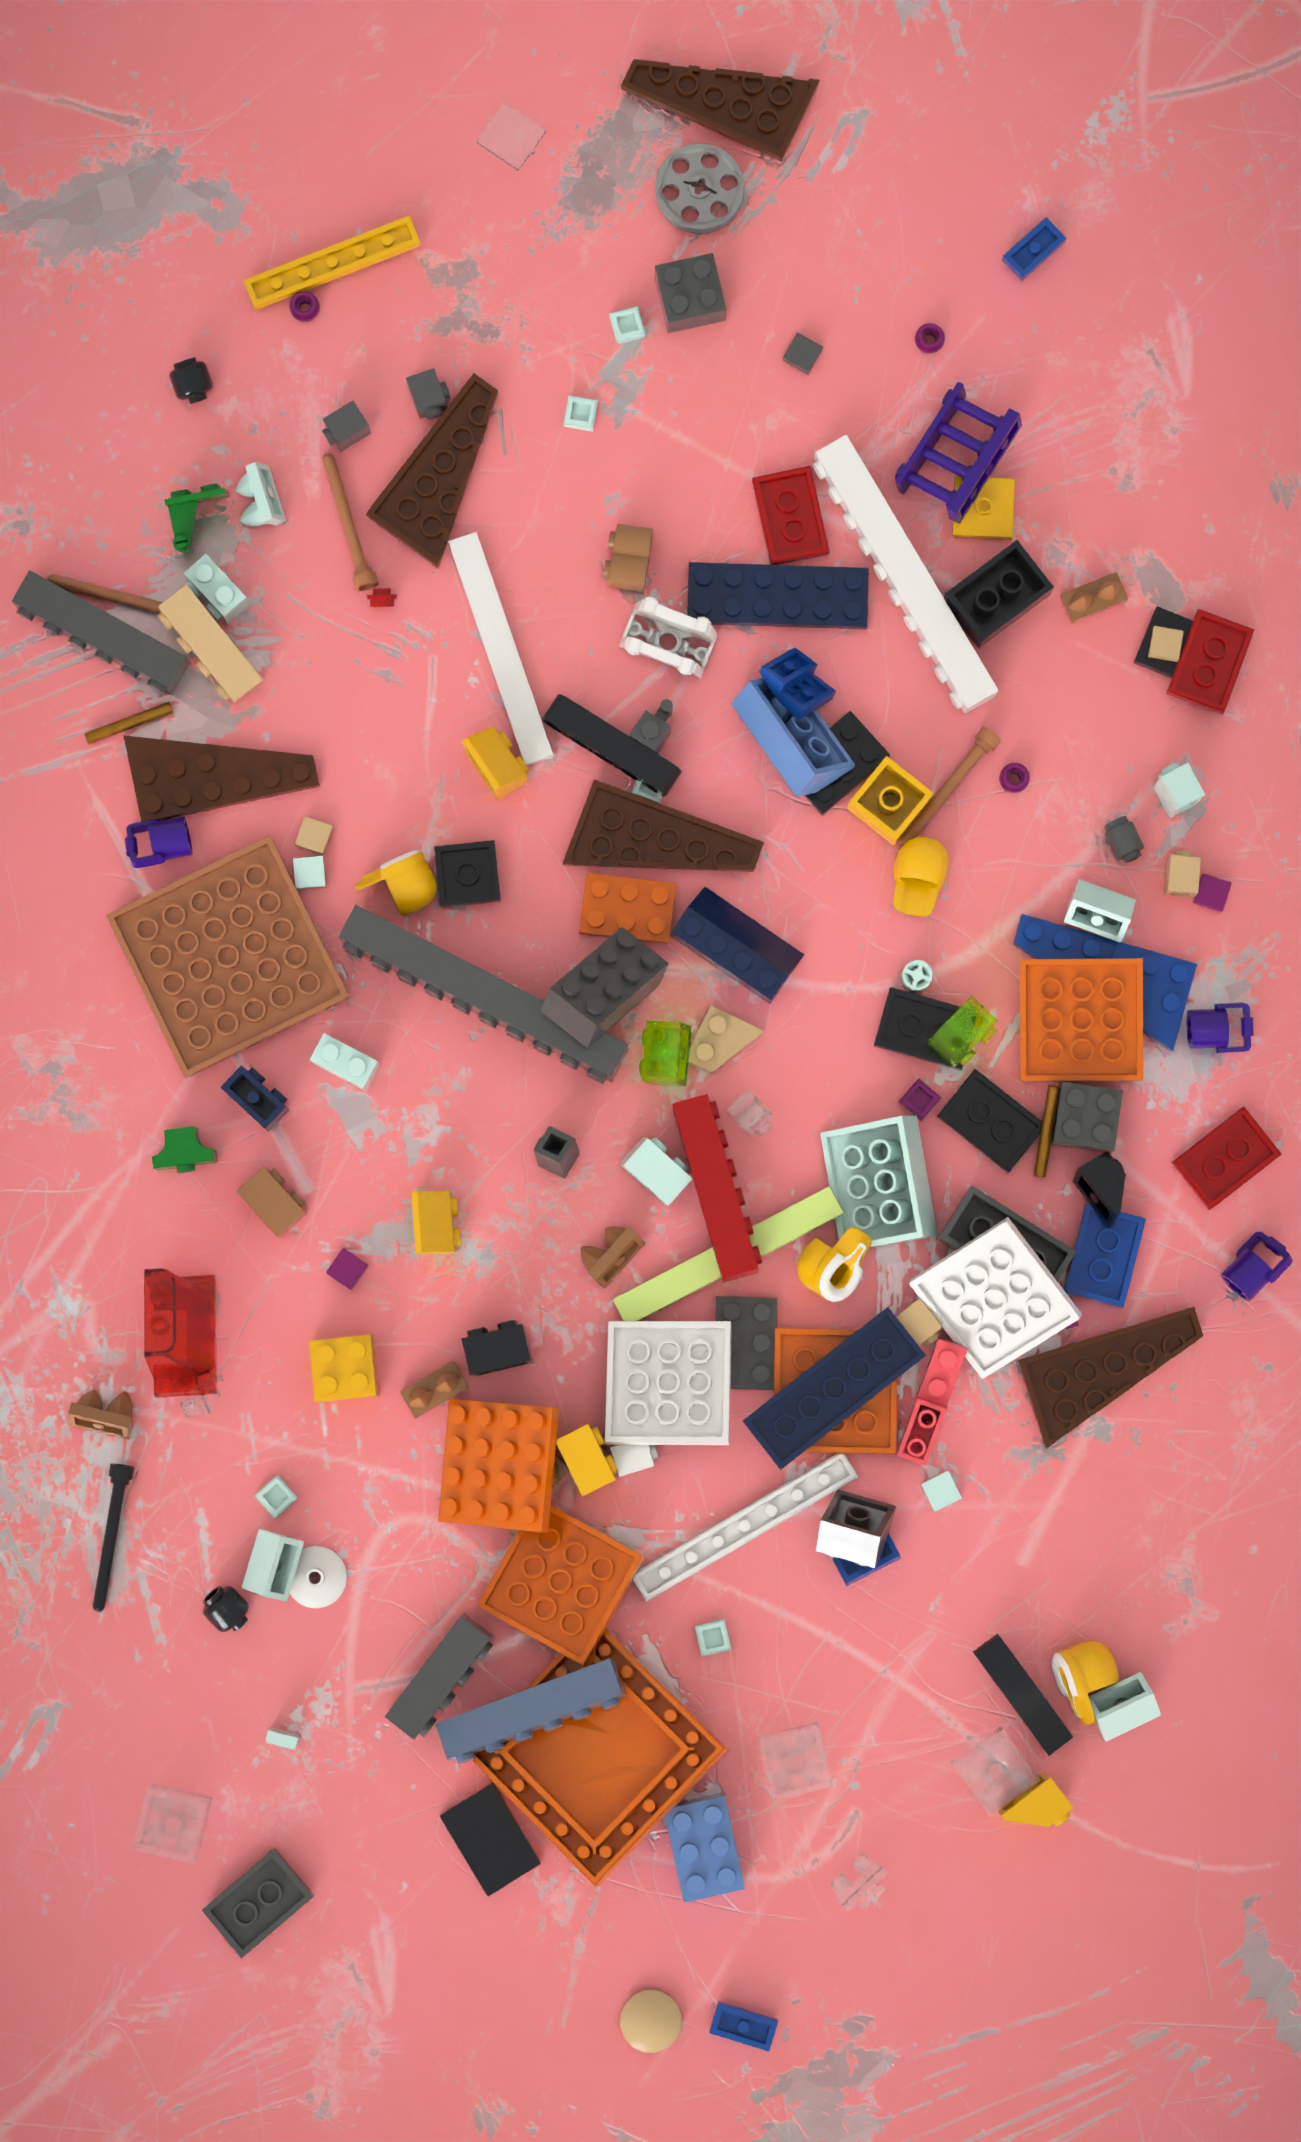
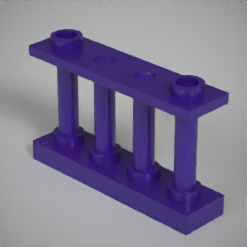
(974, 476)

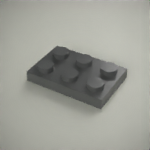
(751, 1340)
(258, 1902)

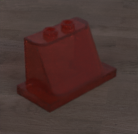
(180, 1333)

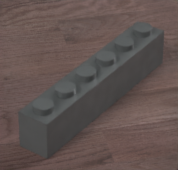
(100, 632)

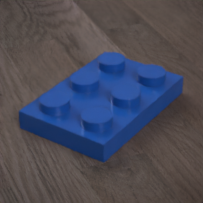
(1104, 1257)

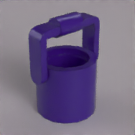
(167, 838)
(1211, 1028)
(1249, 1272)

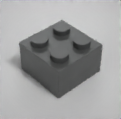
(690, 293)
(1087, 1117)

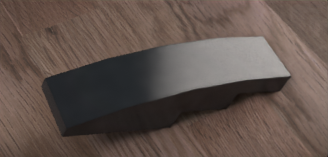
(1023, 1694)

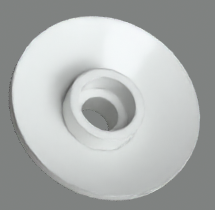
(332, 1574)

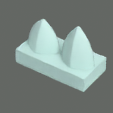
(260, 485)

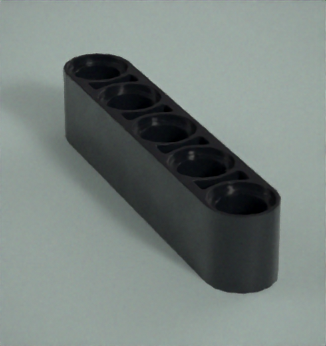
(611, 745)

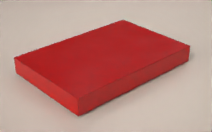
(790, 515)
(1210, 661)
(1226, 1158)

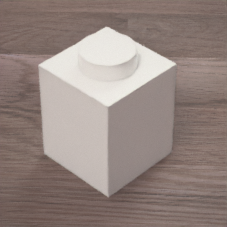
(633, 1457)

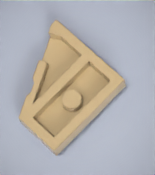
(720, 1039)

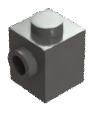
(428, 394)
(345, 426)
(556, 1152)

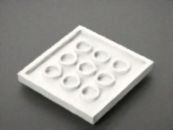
(995, 1298)
(668, 1383)

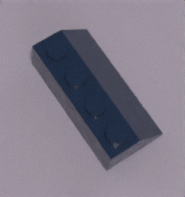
(736, 945)

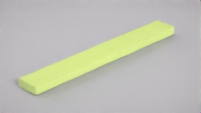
(703, 1268)

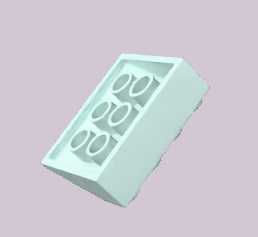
(880, 1180)

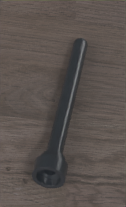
(120, 1476)

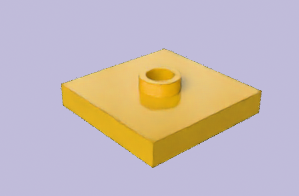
(990, 513)

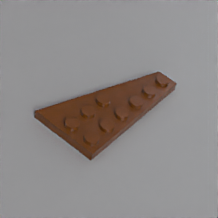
(734, 103)
(430, 486)
(196, 777)
(641, 833)
(1088, 1375)

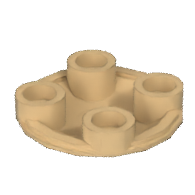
(650, 2021)

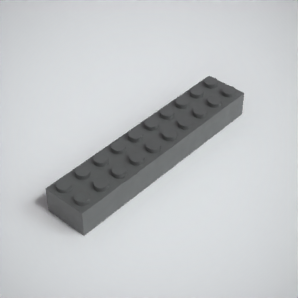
(475, 991)

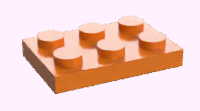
(630, 903)

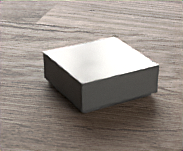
(802, 353)

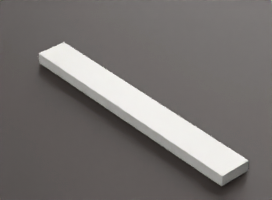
(500, 649)
(744, 1526)

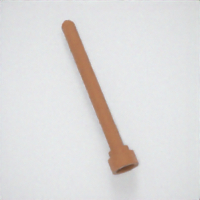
(364, 577)
(105, 593)
(984, 742)

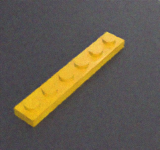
(332, 262)

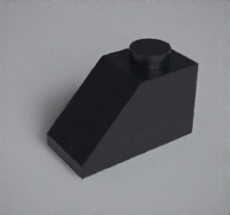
(1102, 1185)

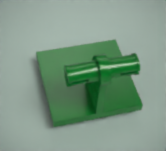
(183, 509)

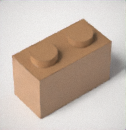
(272, 1201)

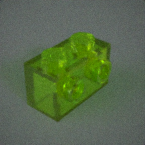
(963, 1032)
(665, 1053)

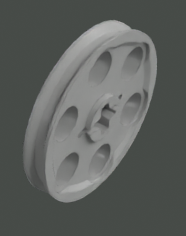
(699, 174)

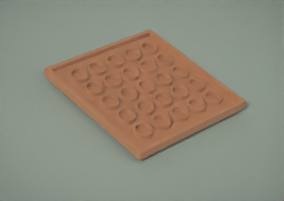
(227, 956)

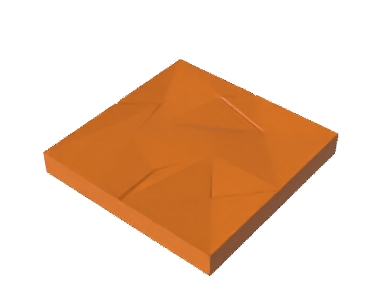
(608, 1776)

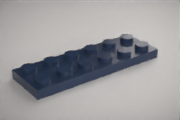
(779, 595)
(834, 1388)

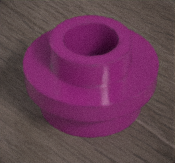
(302, 298)
(933, 330)
(1014, 768)

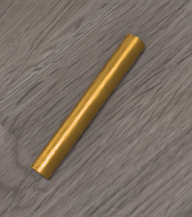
(129, 723)
(1046, 1131)

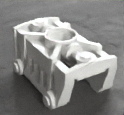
(669, 623)

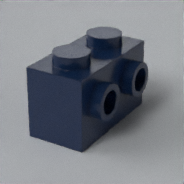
(247, 1090)

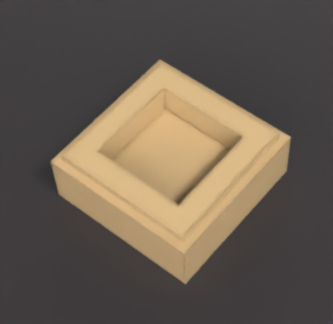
(1165, 643)
(314, 835)

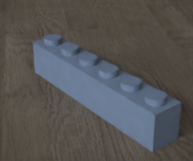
(531, 1710)

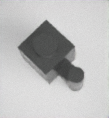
(652, 729)

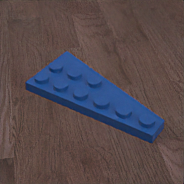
(1164, 977)

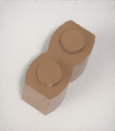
(630, 557)

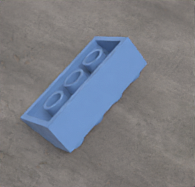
(798, 748)

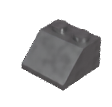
(855, 1528)

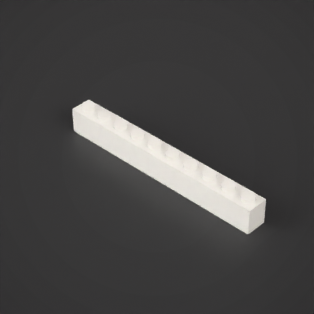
(905, 575)

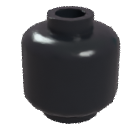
(191, 380)
(225, 1608)

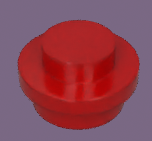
(382, 598)

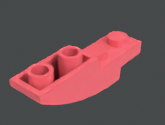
(932, 1401)

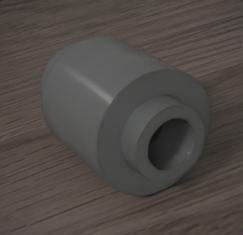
(1124, 839)

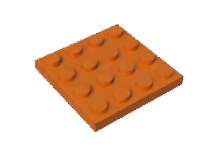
(1081, 1019)
(864, 1431)
(498, 1465)
(561, 1585)

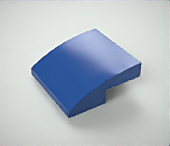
(795, 684)

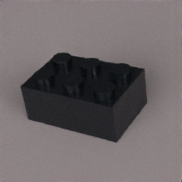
(998, 593)
(497, 1349)

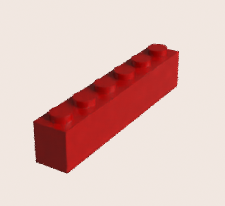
(715, 1187)

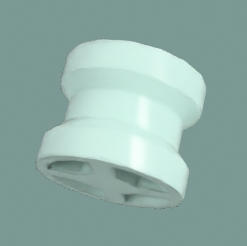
(919, 971)

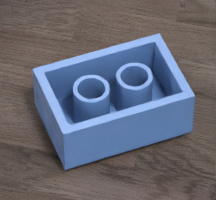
(704, 1848)

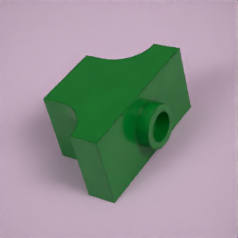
(183, 1151)

